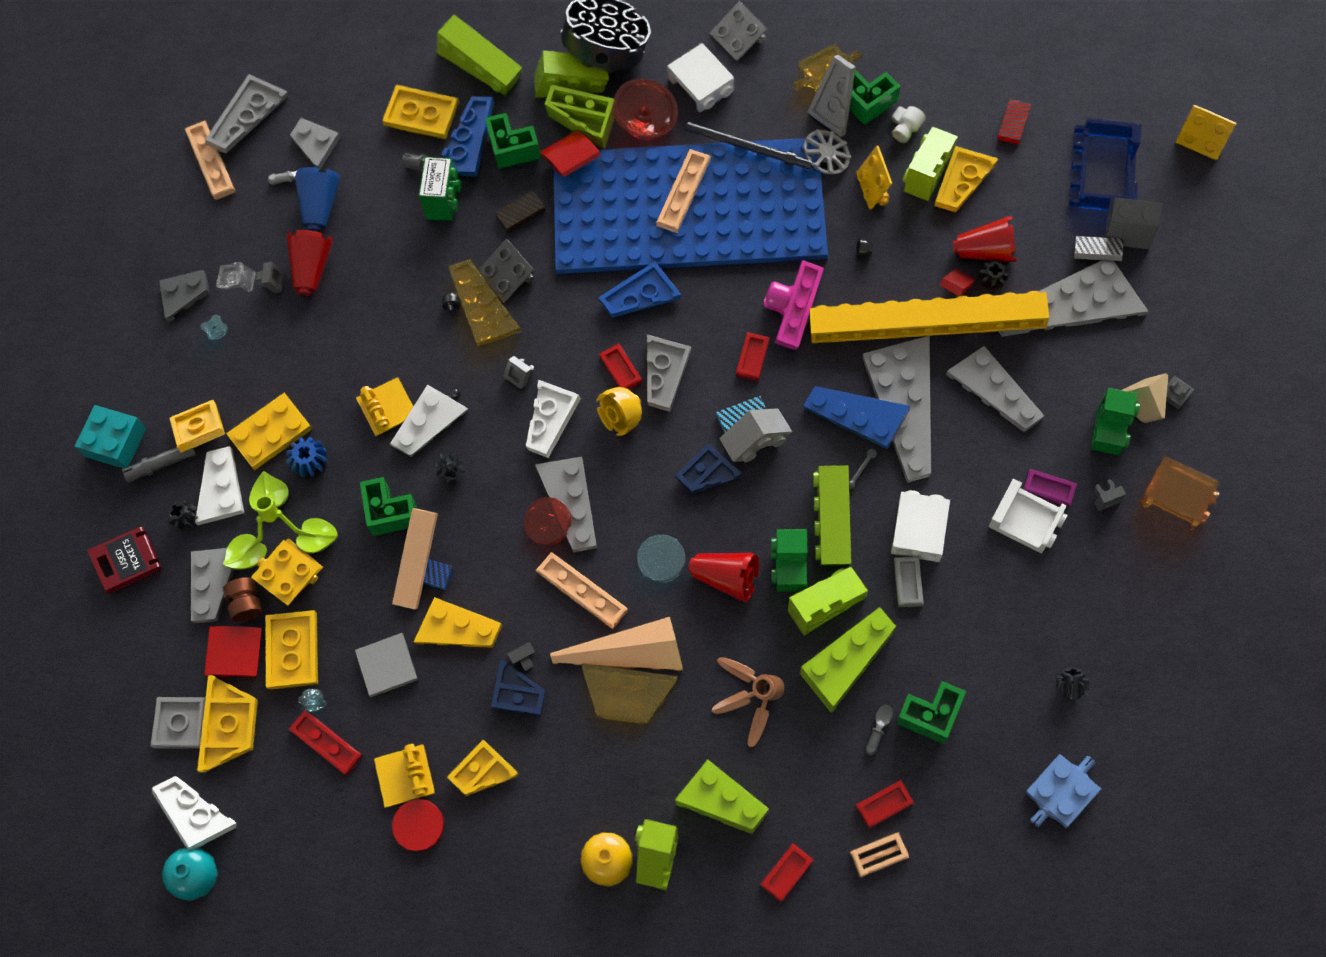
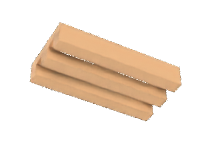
(858, 863)

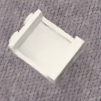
(702, 77)
(1027, 518)
(920, 526)

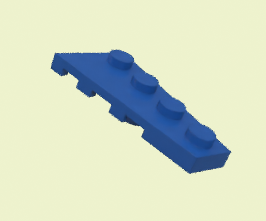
(470, 137)
(862, 415)

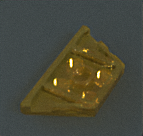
(626, 693)

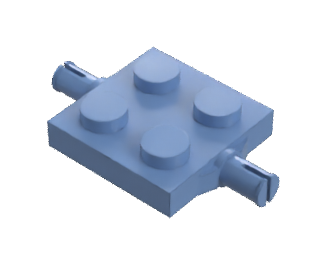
(1063, 791)

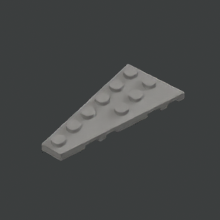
(1089, 298)
(903, 377)

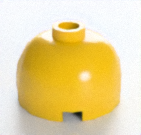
(619, 410)
(606, 859)

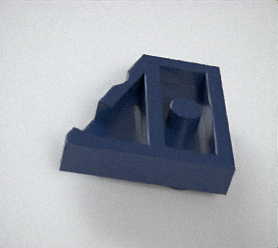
(707, 471)
(516, 692)

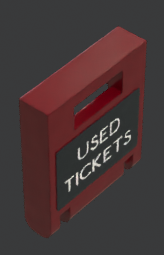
(129, 558)

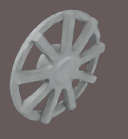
(827, 152)

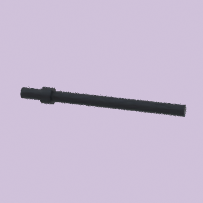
(788, 158)

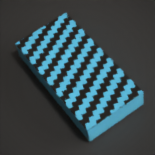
(730, 415)

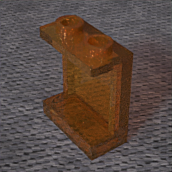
(1181, 491)

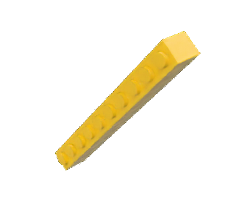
(929, 317)

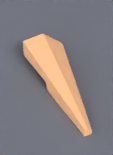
(642, 647)

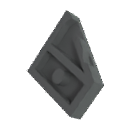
(182, 292)

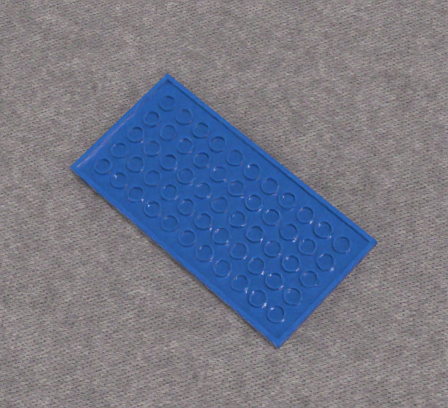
(741, 213)

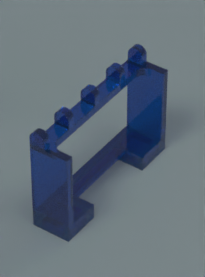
(1112, 129)

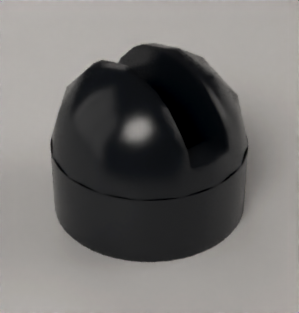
(862, 247)
(451, 301)

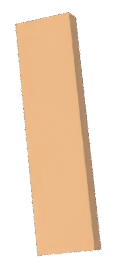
(210, 161)
(683, 191)
(415, 558)
(582, 590)

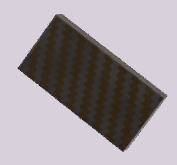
(520, 211)

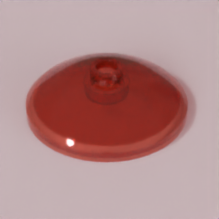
(646, 99)

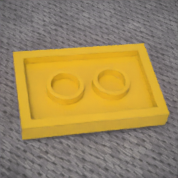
(420, 112)
(269, 431)
(291, 650)

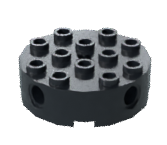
(605, 34)

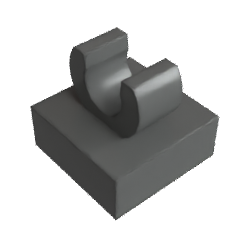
(271, 277)
(518, 372)
(1178, 392)
(1110, 497)
(521, 654)

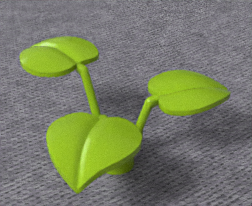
(265, 498)

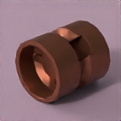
(243, 603)

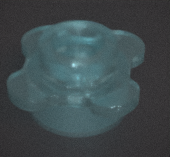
(216, 333)
(312, 700)

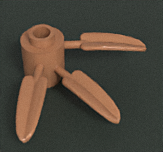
(760, 690)

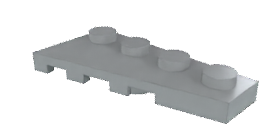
(245, 111)
(996, 388)
(567, 483)

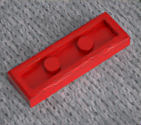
(325, 742)

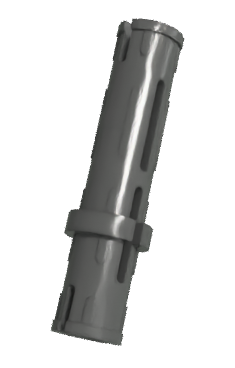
(153, 464)

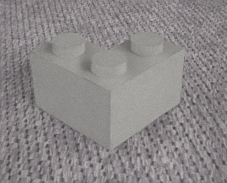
(755, 432)

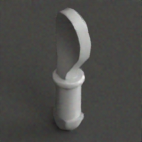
(283, 177)

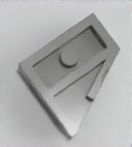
(314, 141)

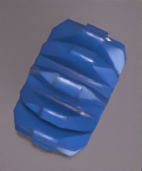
(310, 448)

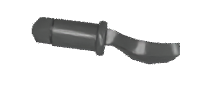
(883, 718)

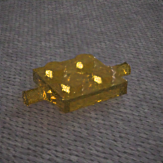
(816, 65)

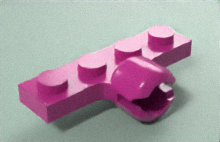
(794, 303)

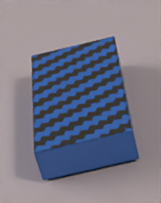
(437, 574)

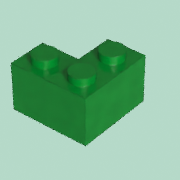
(873, 98)
(511, 146)
(1112, 421)
(383, 512)
(790, 554)
(932, 719)

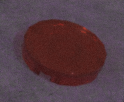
(547, 521)

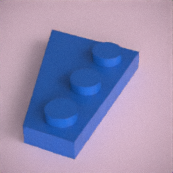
(640, 291)

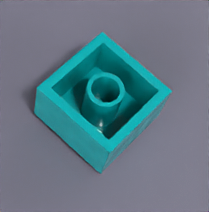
(110, 437)

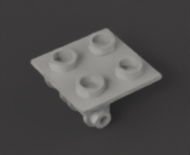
(739, 31)

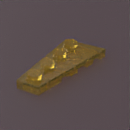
(484, 311)

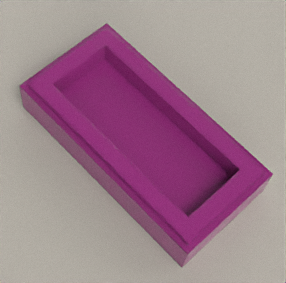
(1050, 487)

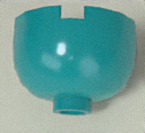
(189, 873)

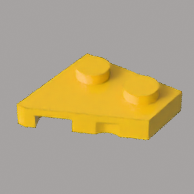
(481, 770)

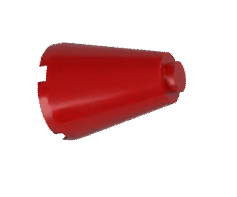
(988, 242)
(307, 259)
(727, 572)

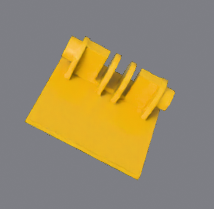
(1205, 132)
(874, 179)
(385, 405)
(286, 572)
(404, 775)

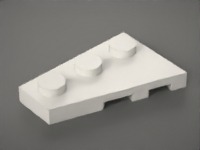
(551, 414)
(426, 419)
(220, 488)
(189, 814)

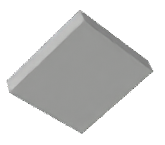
(386, 665)
(178, 722)

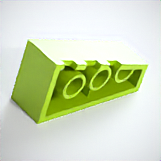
(477, 55)
(833, 515)
(845, 660)

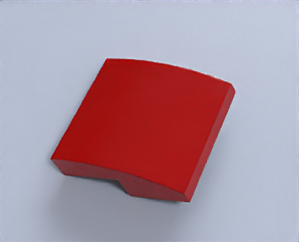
(570, 153)
(232, 651)

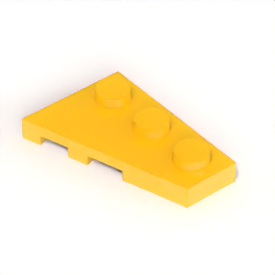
(962, 177)
(456, 626)

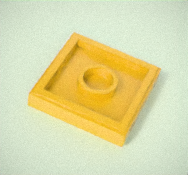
(197, 426)

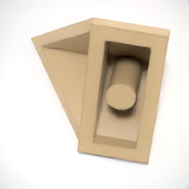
(1151, 396)

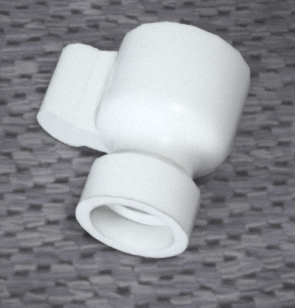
(909, 122)

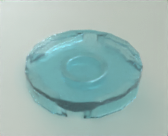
(661, 558)

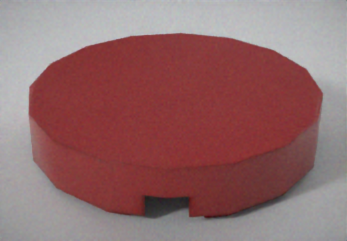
(418, 825)

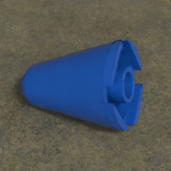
(316, 196)

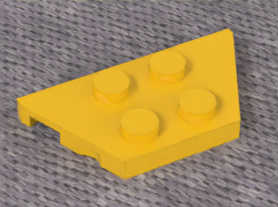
(227, 724)

